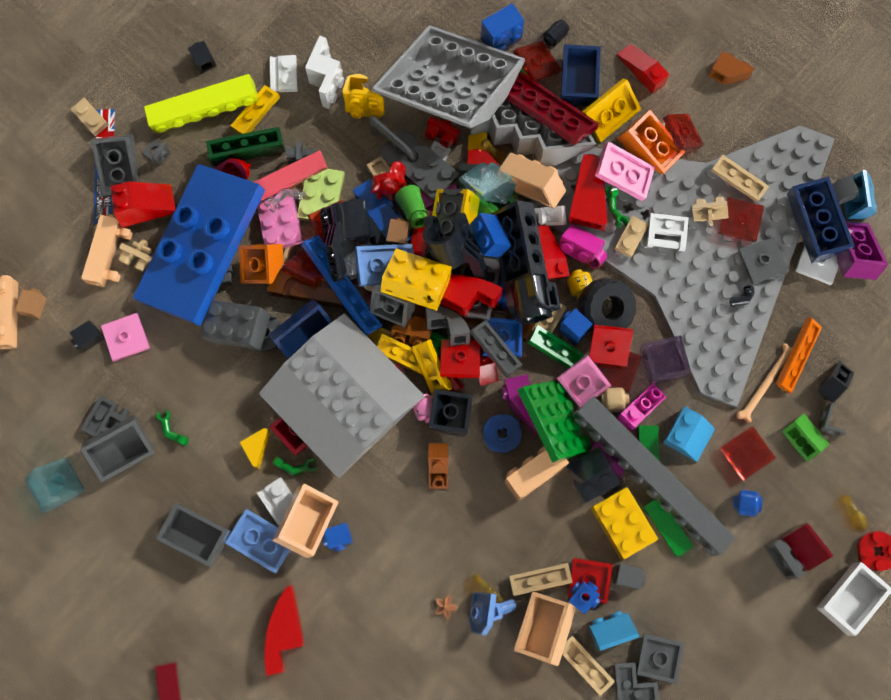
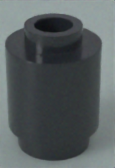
(556, 33)

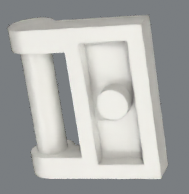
(669, 226)

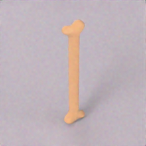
(745, 414)

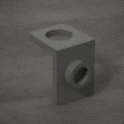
(159, 154)
(824, 417)

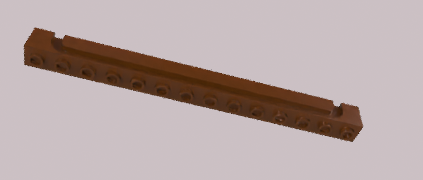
(292, 288)

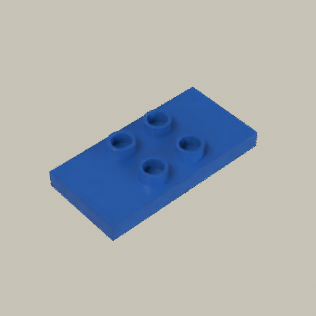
(199, 244)

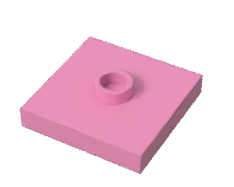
(125, 337)
(583, 381)

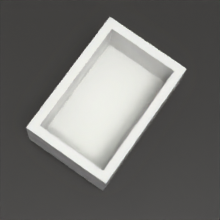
(854, 599)

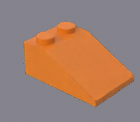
(650, 142)

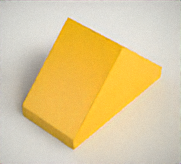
(255, 446)

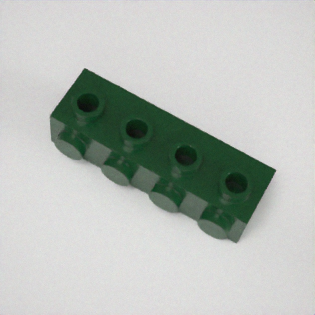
(246, 146)

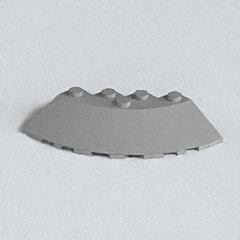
(530, 136)

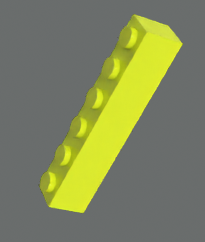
(201, 103)

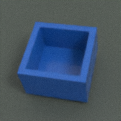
(502, 28)

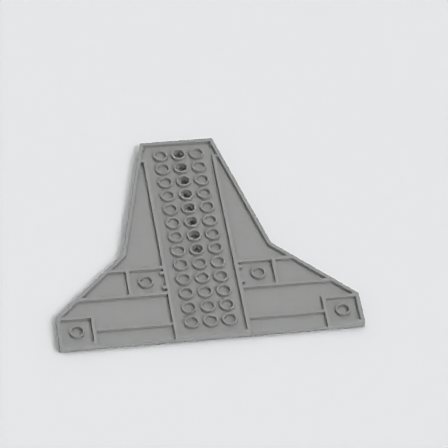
(697, 283)

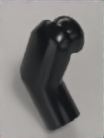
(744, 298)

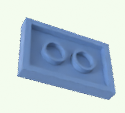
(373, 261)
(254, 539)

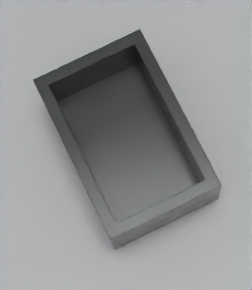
(235, 325)
(118, 448)
(193, 535)

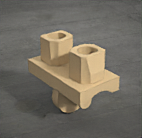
(710, 211)
(129, 253)

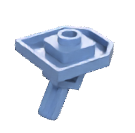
(486, 610)

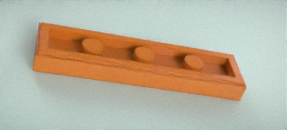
(798, 355)

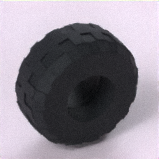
(622, 301)

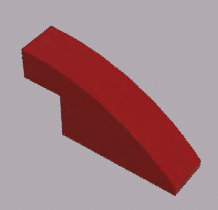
(466, 290)
(283, 631)

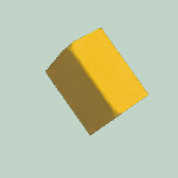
(474, 141)

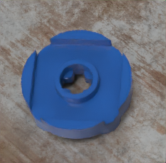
(512, 429)

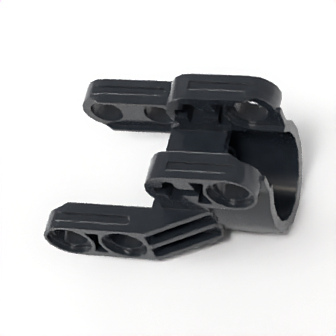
(346, 223)
(454, 249)

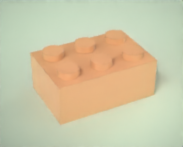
(534, 179)
(532, 474)
(305, 521)
(545, 628)

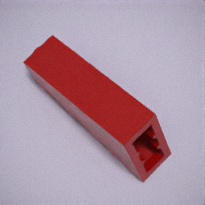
(589, 201)

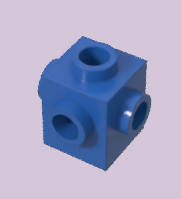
(581, 603)

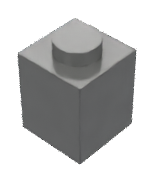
(630, 576)

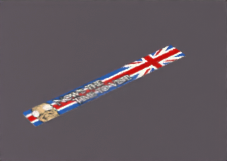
(103, 204)

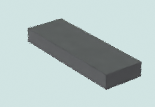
(496, 348)

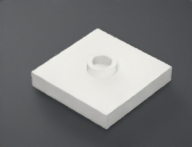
(821, 270)

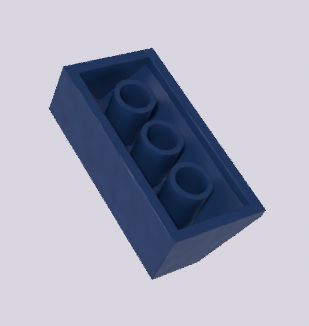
(820, 219)

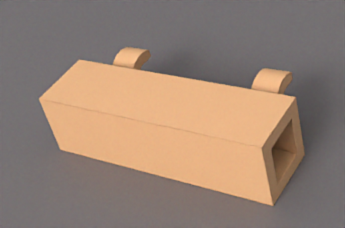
(102, 251)
(8, 315)

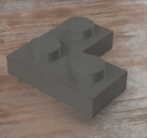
(627, 685)

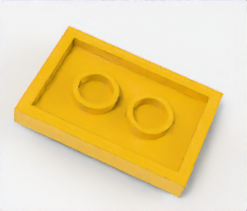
(613, 109)

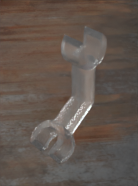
(296, 193)

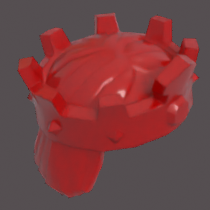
(390, 182)

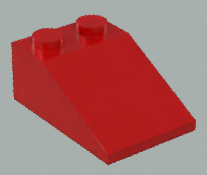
(141, 202)
(553, 255)

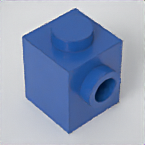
(337, 537)

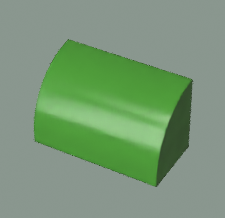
(805, 437)

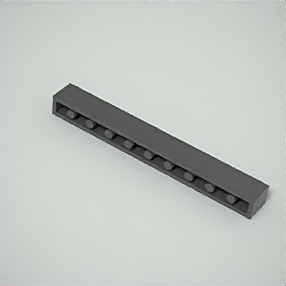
(657, 480)

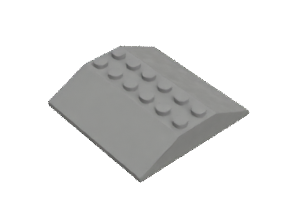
(451, 77)
(340, 394)

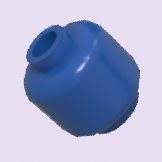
(748, 503)

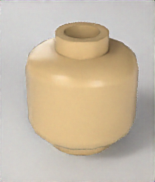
(615, 400)

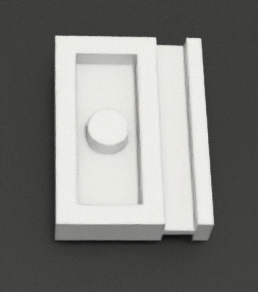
(283, 73)
(276, 498)

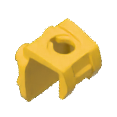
(360, 100)

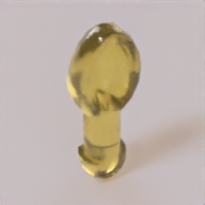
(498, 155)
(857, 517)
(481, 583)

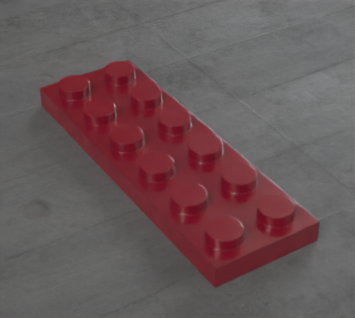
(551, 110)

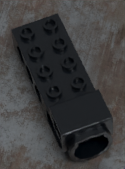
(523, 267)

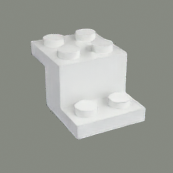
(324, 72)

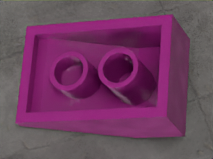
(866, 258)
(514, 401)

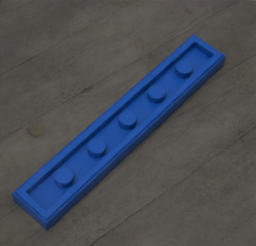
(343, 289)

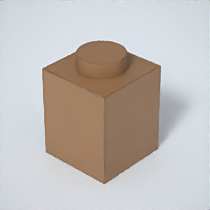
(398, 231)
(31, 303)

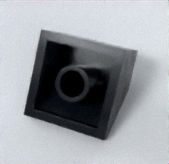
(450, 412)
(593, 474)

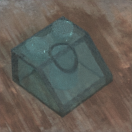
(489, 183)
(53, 484)

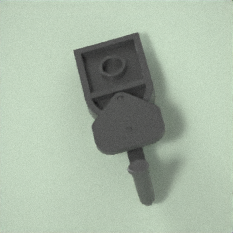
(422, 164)

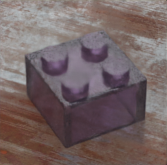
(665, 360)

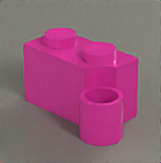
(583, 246)

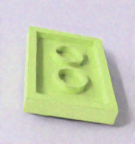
(320, 191)

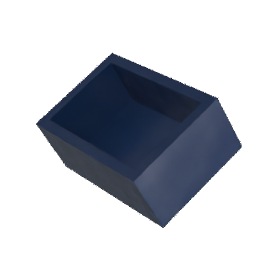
(580, 74)
(299, 328)

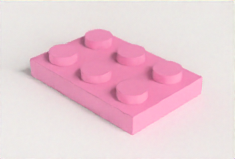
(625, 171)
(282, 225)

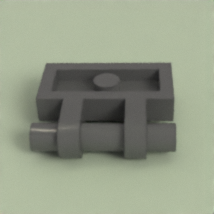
(101, 416)

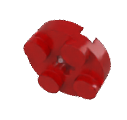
(866, 552)

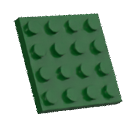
(554, 420)

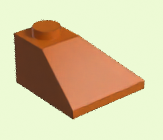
(260, 263)

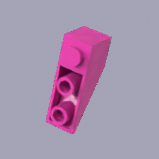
(641, 407)

